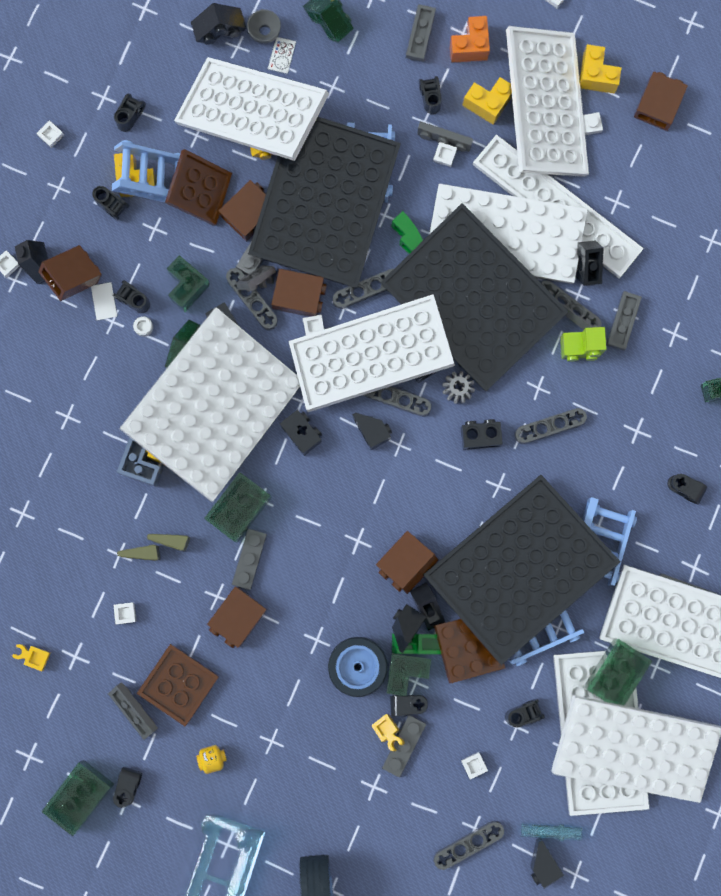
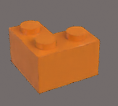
(473, 45)

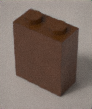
(660, 100)
(244, 209)
(70, 272)
(298, 293)
(406, 563)
(236, 618)

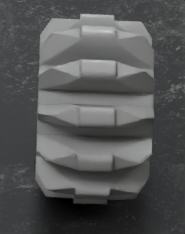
(465, 391)

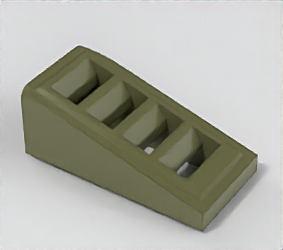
(177, 542)
(146, 553)

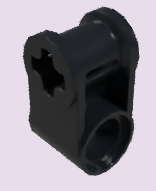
(431, 92)
(130, 109)
(111, 204)
(130, 295)
(690, 489)
(404, 705)
(528, 712)
(127, 783)

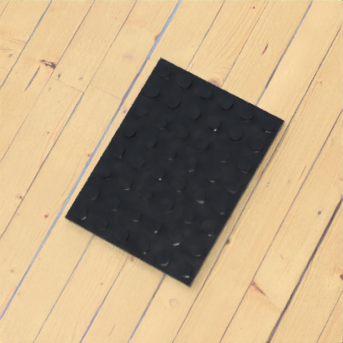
(326, 203)
(482, 292)
(521, 569)

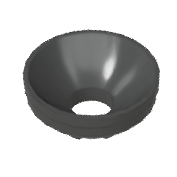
(261, 19)

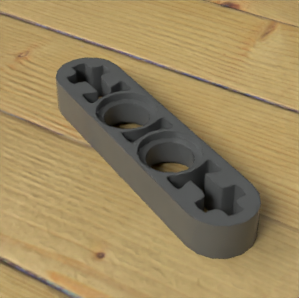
(365, 285)
(251, 299)
(571, 304)
(394, 401)
(551, 428)
(467, 842)

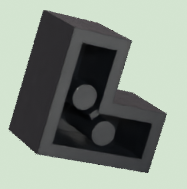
(218, 21)

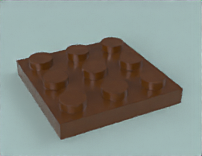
(198, 187)
(463, 652)
(178, 685)

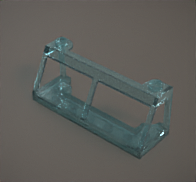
(249, 842)

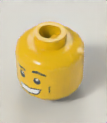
(211, 759)

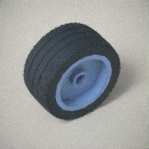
(369, 676)
(315, 876)

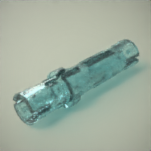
(557, 832)

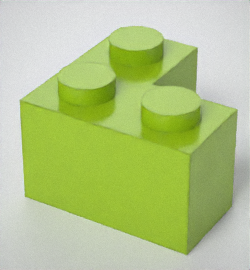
(585, 344)

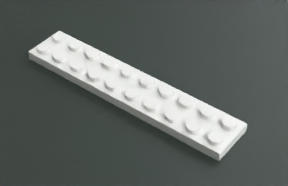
(501, 165)

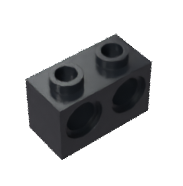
(482, 440)

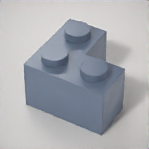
(135, 466)

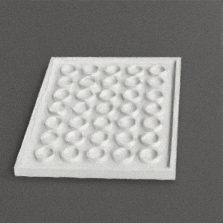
(212, 404)

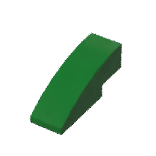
(407, 230)
(419, 645)

